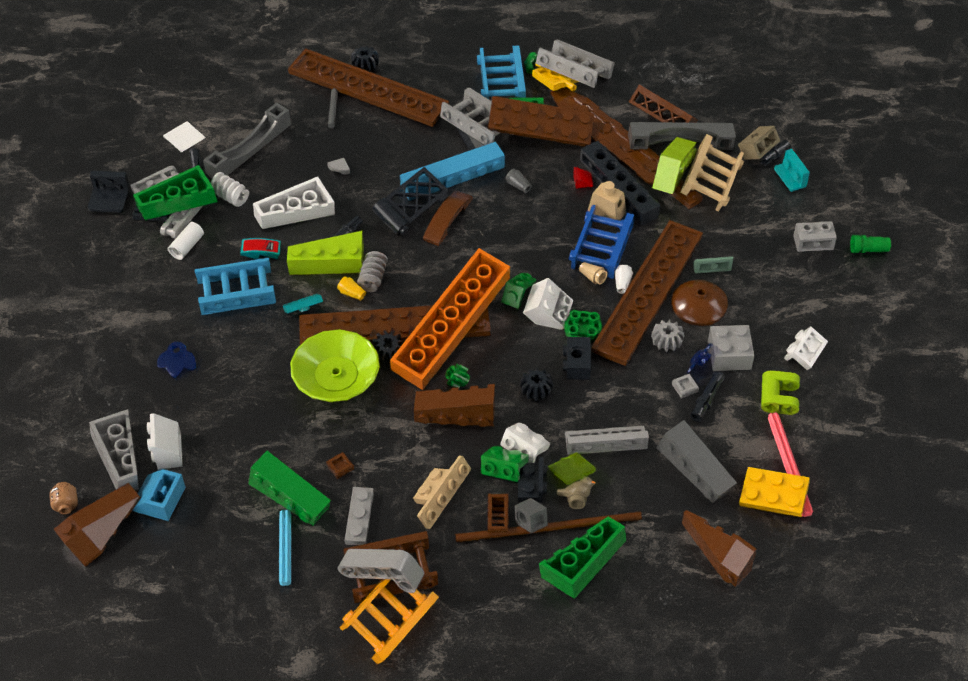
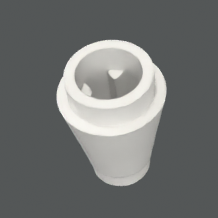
(623, 277)

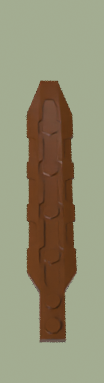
(616, 140)

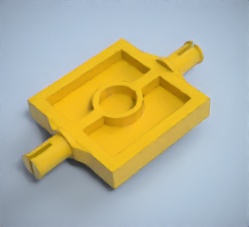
(553, 79)

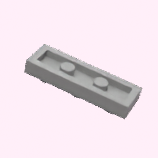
(359, 516)

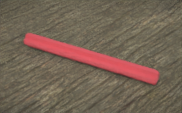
(786, 454)

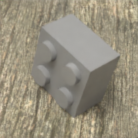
(731, 348)

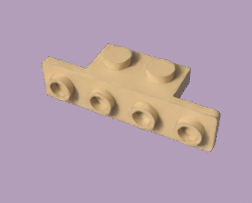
(439, 490)

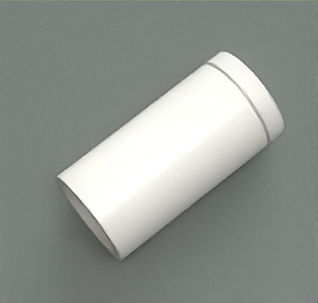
(185, 240)

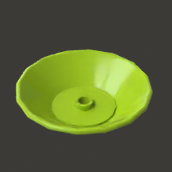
(331, 353)

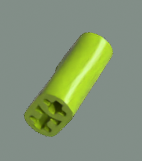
(772, 400)

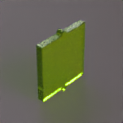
(572, 468)

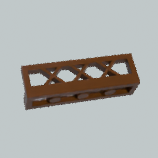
(660, 102)

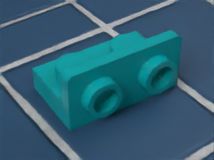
(792, 171)

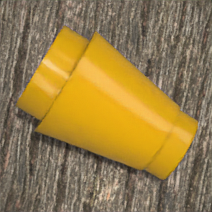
(350, 288)

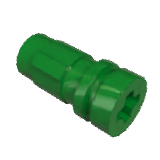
(870, 244)

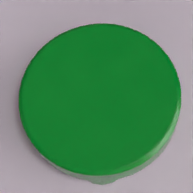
(583, 325)

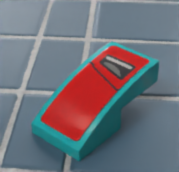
(260, 246)

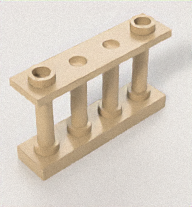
(696, 172)

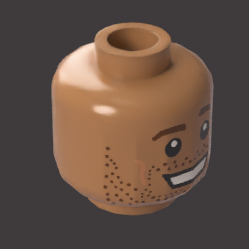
(63, 498)

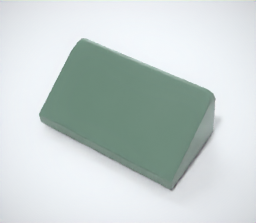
(713, 264)

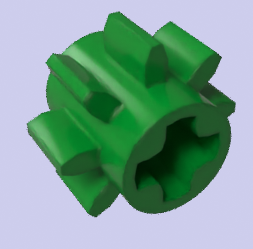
(457, 376)

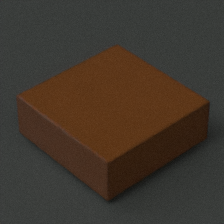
(340, 465)

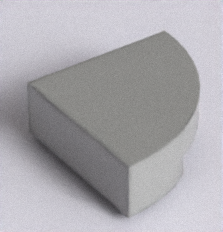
(339, 166)

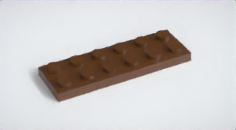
(540, 121)

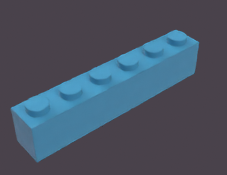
(459, 168)

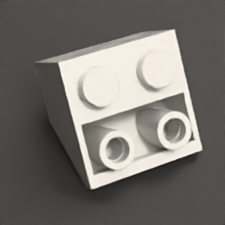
(548, 305)
(164, 442)

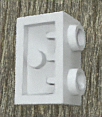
(806, 347)

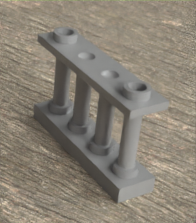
(575, 63)
(479, 105)

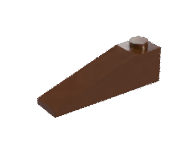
(93, 525)
(728, 554)

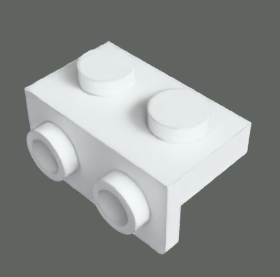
(525, 440)

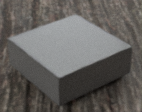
(685, 386)

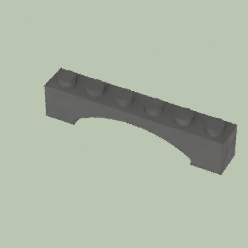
(272, 124)
(649, 133)

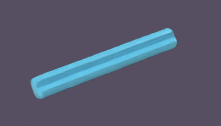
(285, 547)

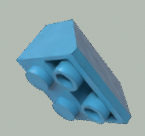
(160, 494)

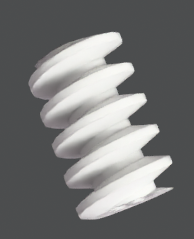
(229, 189)

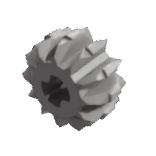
(667, 335)

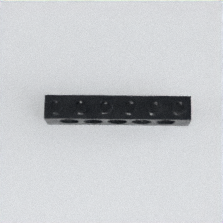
(607, 168)

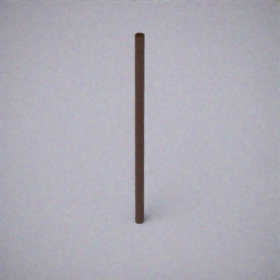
(462, 537)

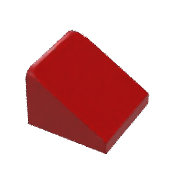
(582, 178)

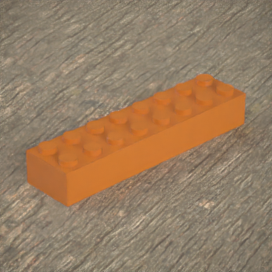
(450, 319)

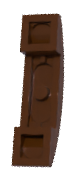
(445, 216)

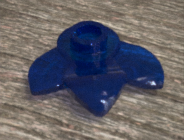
(700, 357)
(176, 361)

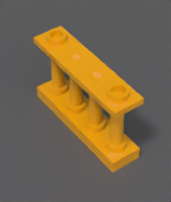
(395, 632)

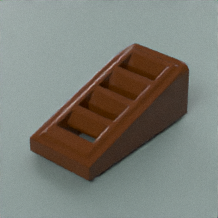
(498, 500)

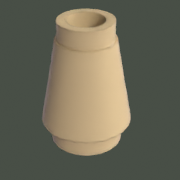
(593, 273)

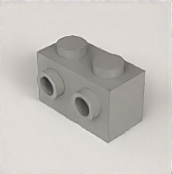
(814, 236)

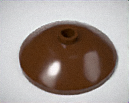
(699, 302)

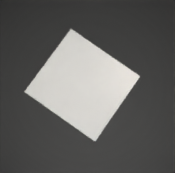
(184, 136)

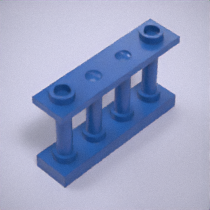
(615, 251)

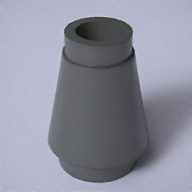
(518, 180)

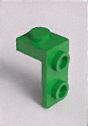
(516, 288)

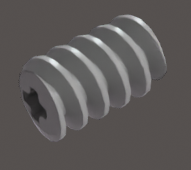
(372, 271)

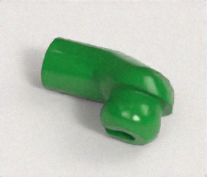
(528, 63)

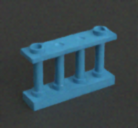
(515, 68)
(239, 299)

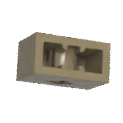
(759, 142)

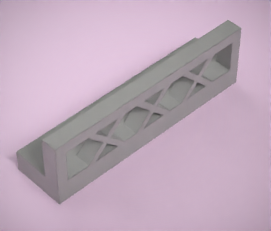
(606, 440)

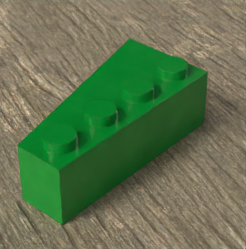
(176, 194)
(288, 488)
(584, 557)

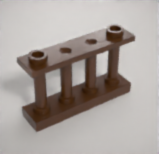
(410, 543)

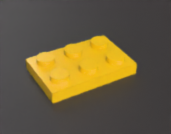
(774, 491)

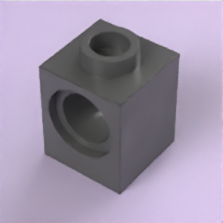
(531, 515)

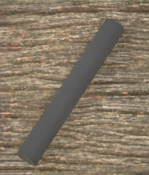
(332, 111)

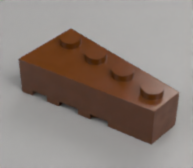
(456, 406)

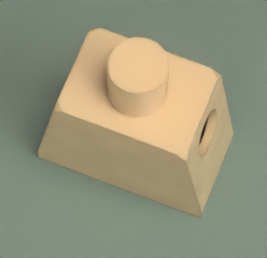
(608, 201)

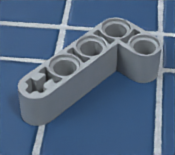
(383, 565)

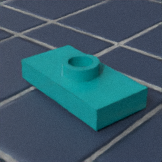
(302, 304)

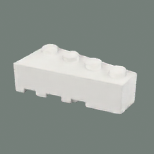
(294, 205)

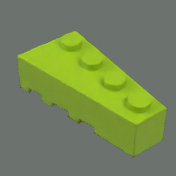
(673, 164)
(327, 255)

